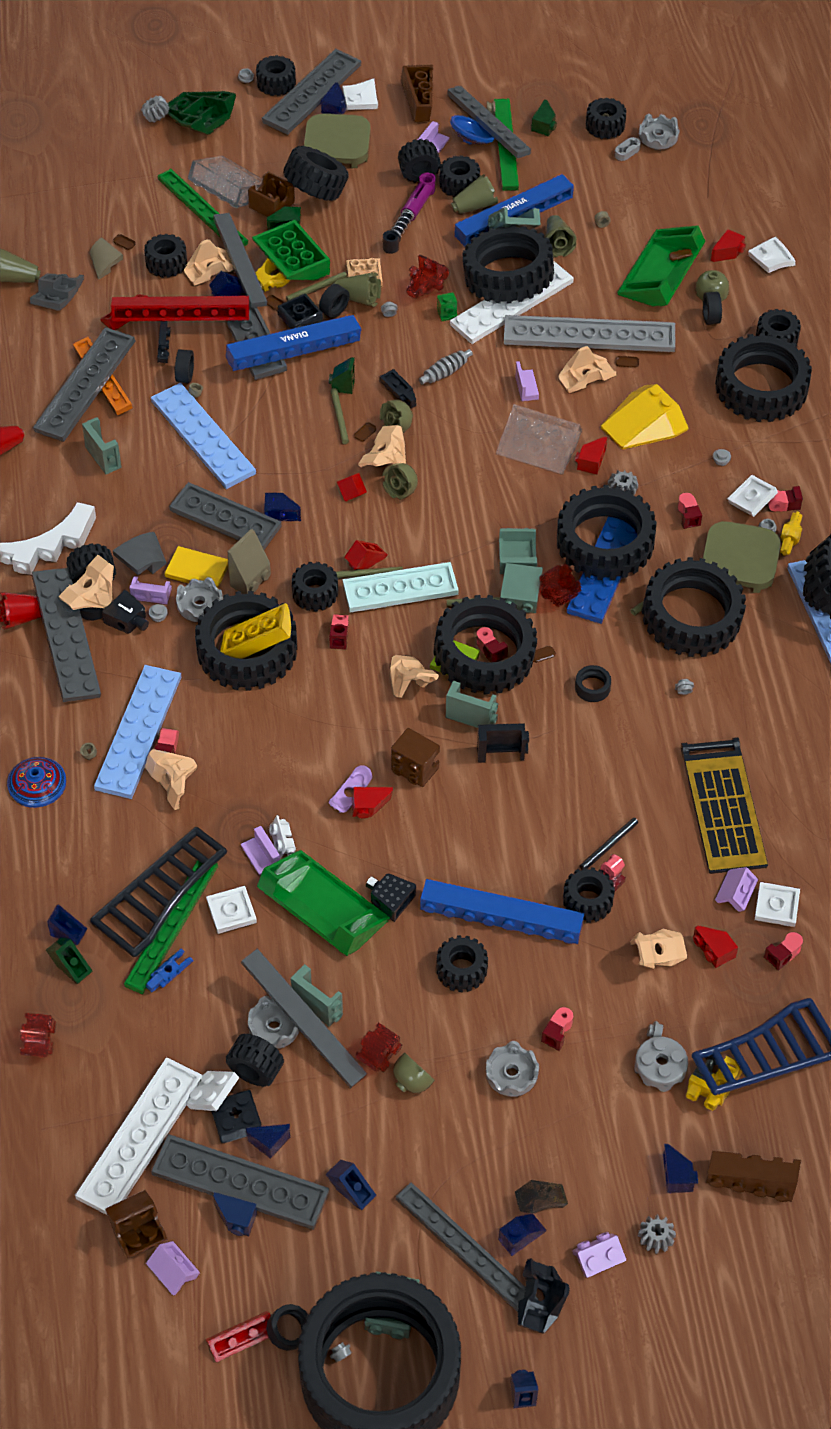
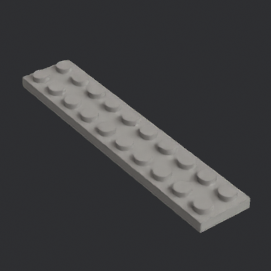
(590, 333)

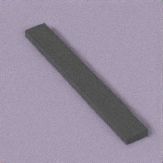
(240, 260)
(304, 1018)
(462, 1245)

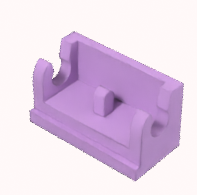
(150, 592)

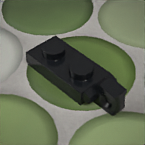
(163, 346)
(398, 387)

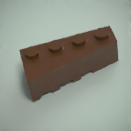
(418, 90)
(754, 1175)

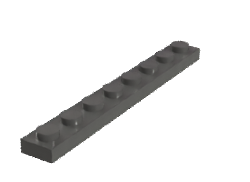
(489, 122)

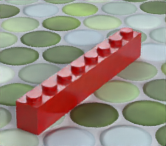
(180, 308)

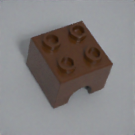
(271, 195)
(414, 757)
(136, 1224)

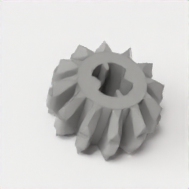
(155, 108)
(623, 480)
(649, 1237)

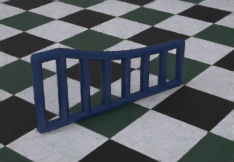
(763, 1029)

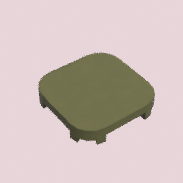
(340, 137)
(745, 551)

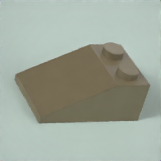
(248, 564)

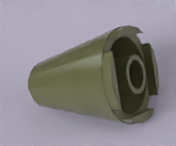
(475, 196)
(560, 236)
(17, 269)
(362, 288)

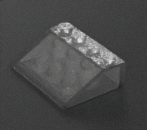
(224, 179)
(539, 439)

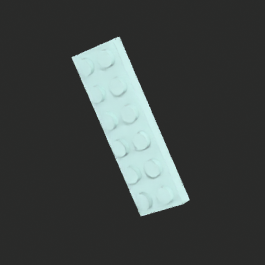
(400, 587)

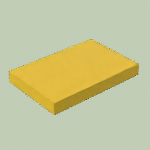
(192, 564)

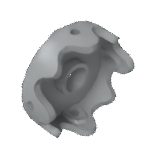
(662, 125)
(194, 591)
(266, 1012)
(512, 1057)
(656, 1074)

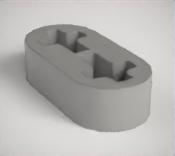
(629, 150)

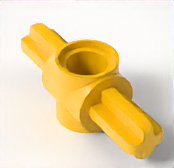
(791, 533)

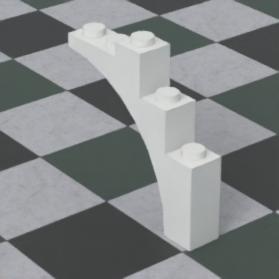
(48, 546)

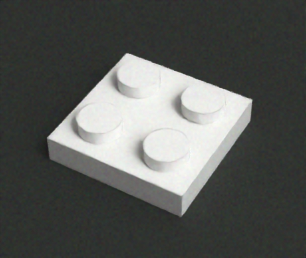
(752, 495)
(777, 904)
(231, 909)
(212, 1090)

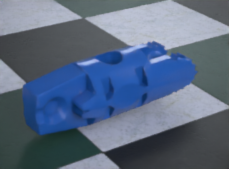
(161, 977)

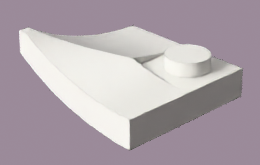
(360, 96)
(772, 255)

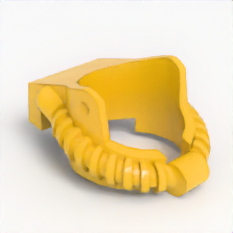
(266, 280)

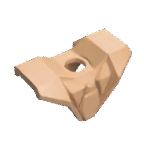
(205, 254)
(582, 360)
(393, 439)
(93, 588)
(405, 669)
(177, 769)
(671, 946)

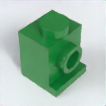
(447, 306)

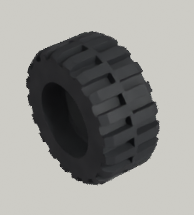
(315, 173)

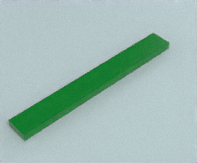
(507, 160)
(192, 200)
(155, 953)

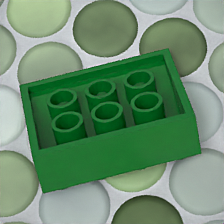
(293, 252)

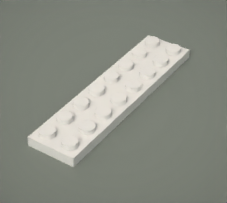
(489, 316)
(139, 1136)

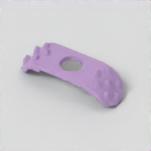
(359, 778)

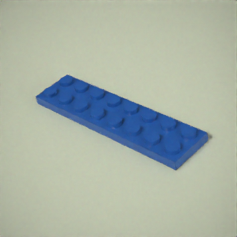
(597, 594)

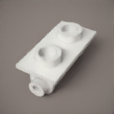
(280, 830)

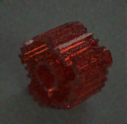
(559, 585)
(37, 1035)
(378, 1048)

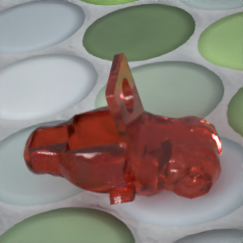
(426, 277)

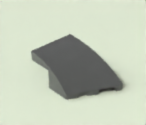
(56, 290)
(141, 553)

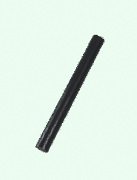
(609, 843)

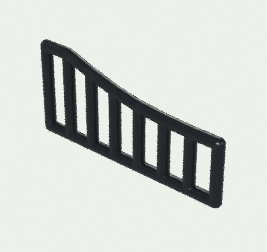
(140, 882)

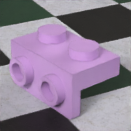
(599, 1254)

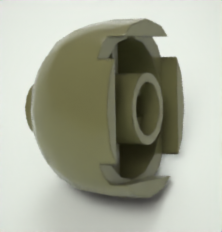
(712, 282)
(396, 413)
(400, 480)
(411, 1075)

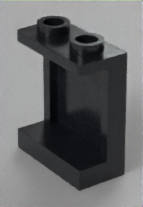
(502, 738)

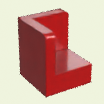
(351, 487)

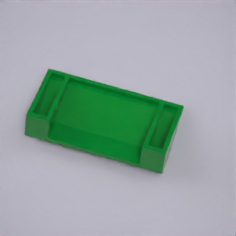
(654, 275)
(322, 901)

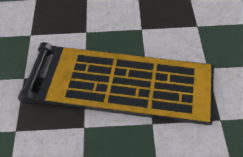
(724, 807)

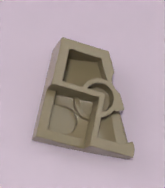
(104, 257)

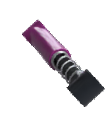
(409, 212)

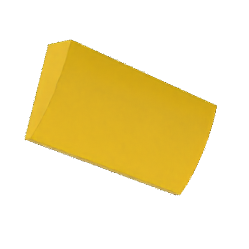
(257, 633)

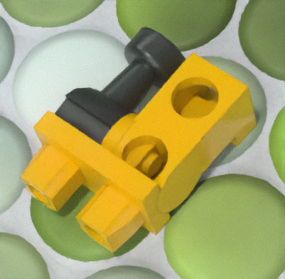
(698, 1086)

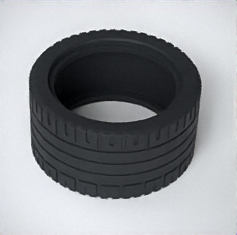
(371, 1298)

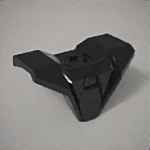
(541, 1314)

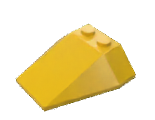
(645, 418)

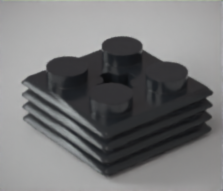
(300, 312)
(234, 1128)

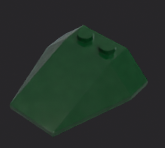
(202, 110)

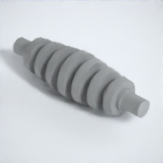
(445, 366)

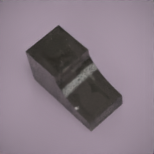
(540, 1196)

